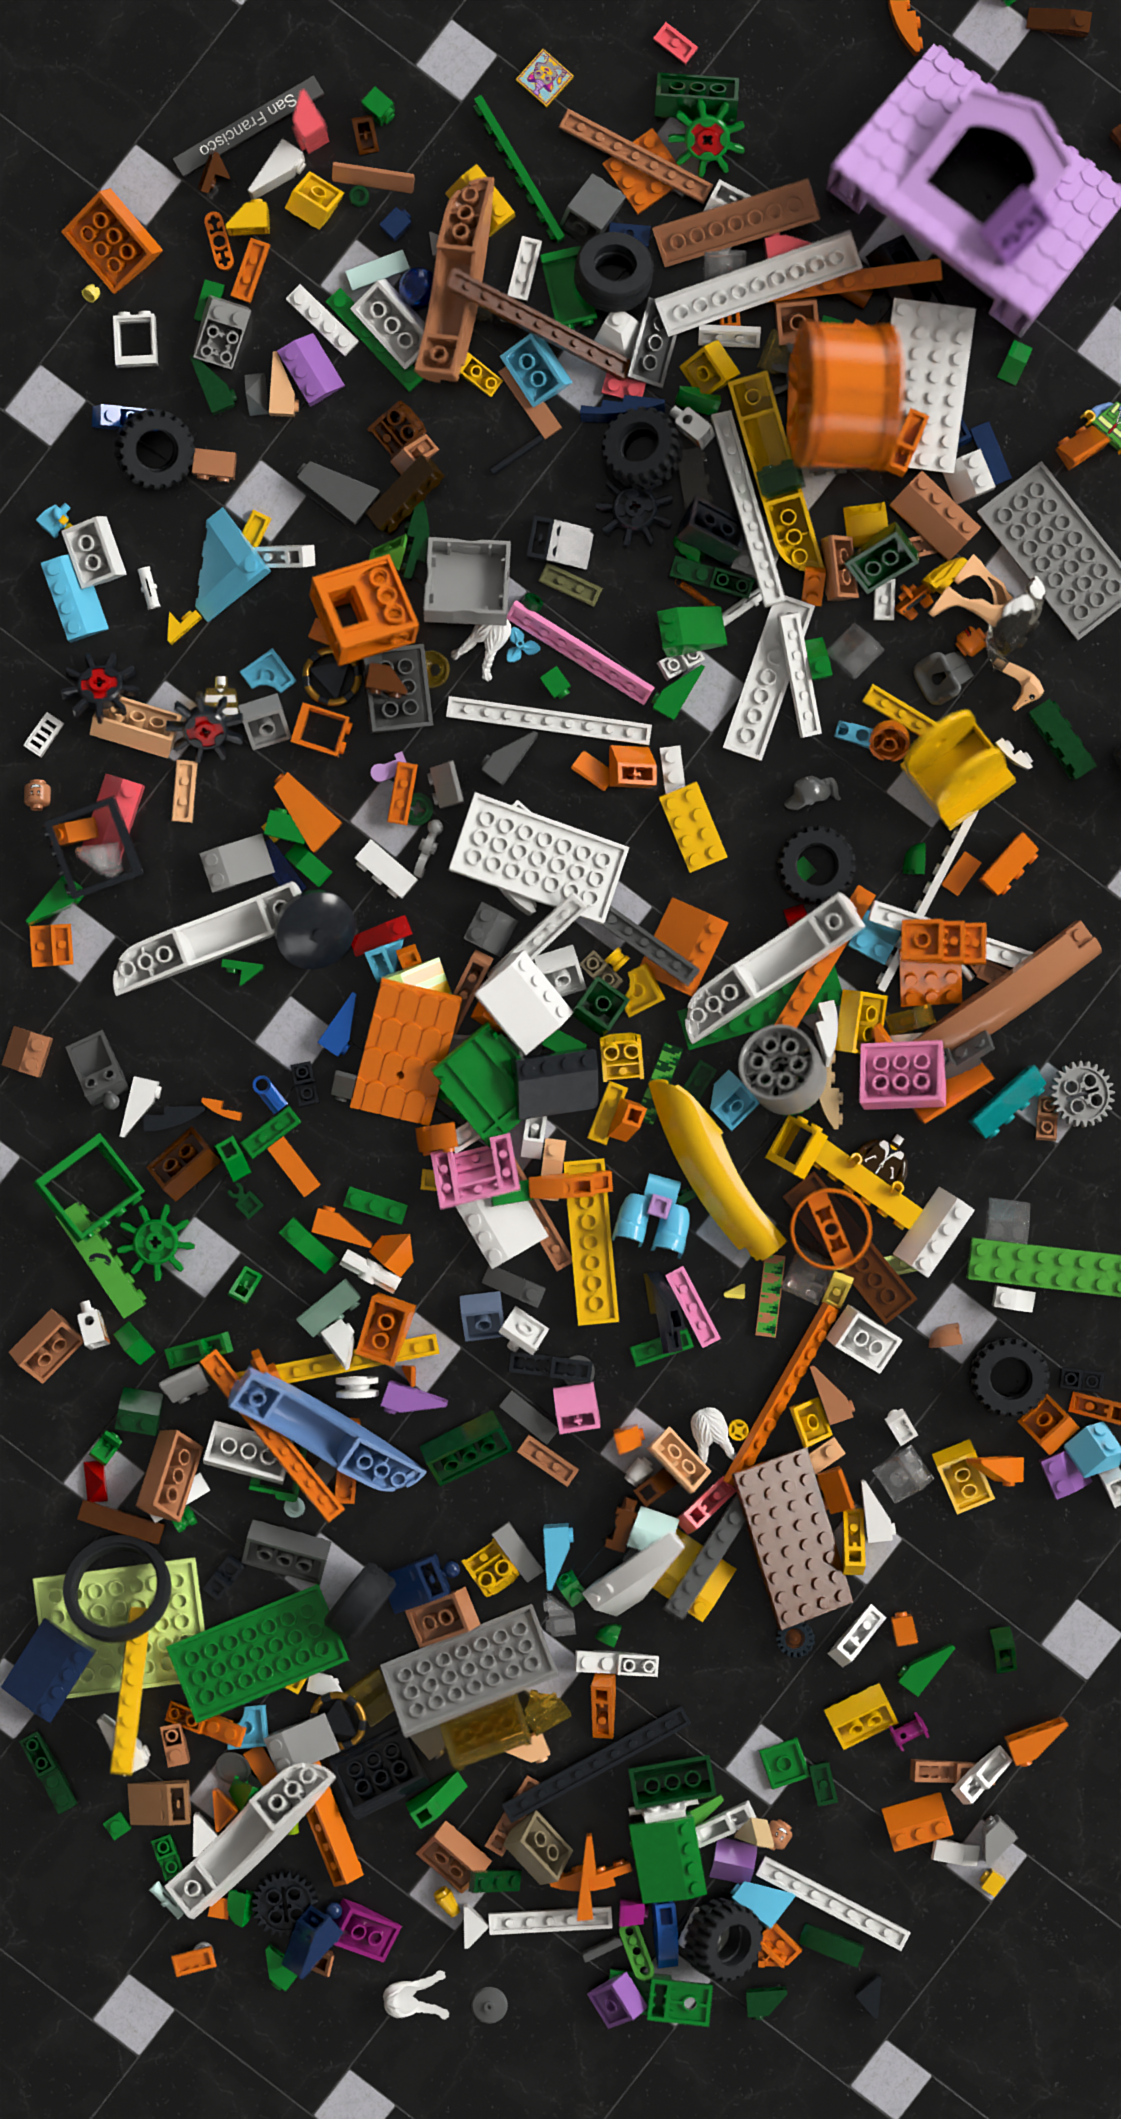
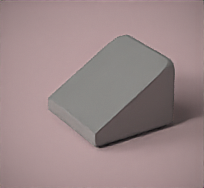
(434, 239)

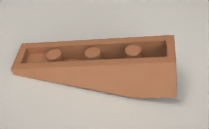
(470, 983)

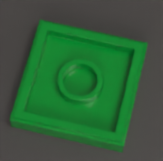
(784, 1763)

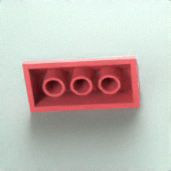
(309, 126)
(128, 797)

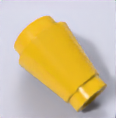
(447, 1901)

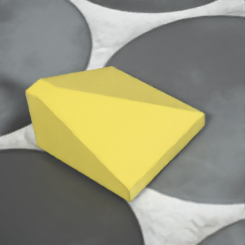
(736, 1292)

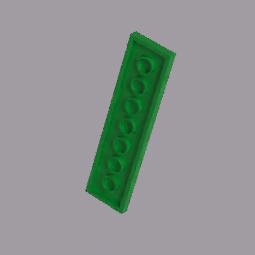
(767, 1011)

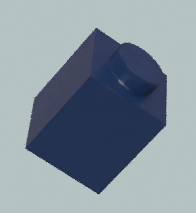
(396, 223)

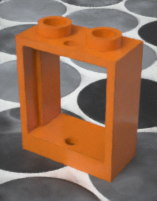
(301, 723)

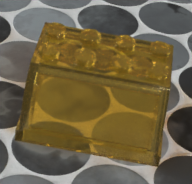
(486, 1732)

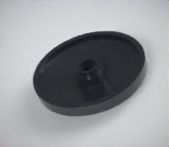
(314, 929)

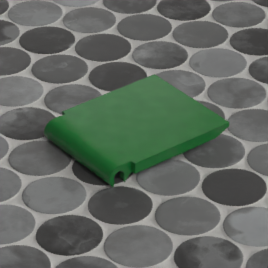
(481, 1082)

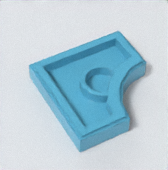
(268, 671)
(255, 1721)

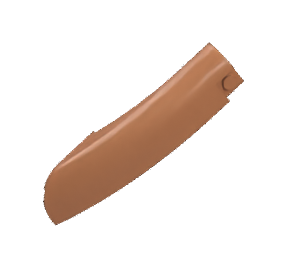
(464, 247)

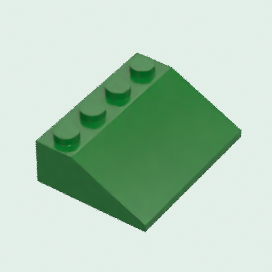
(667, 1860)

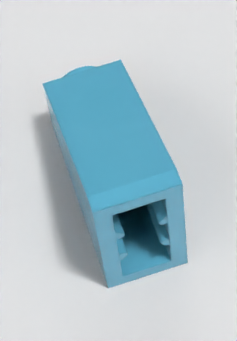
(763, 1901)

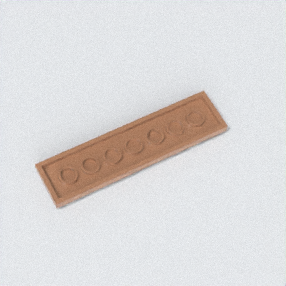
(736, 222)

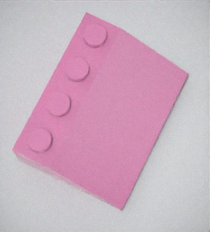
(902, 1075)

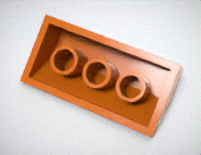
(956, 1090)

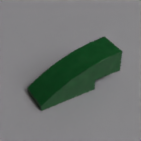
(831, 1945)

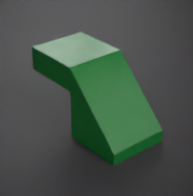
(308, 864)

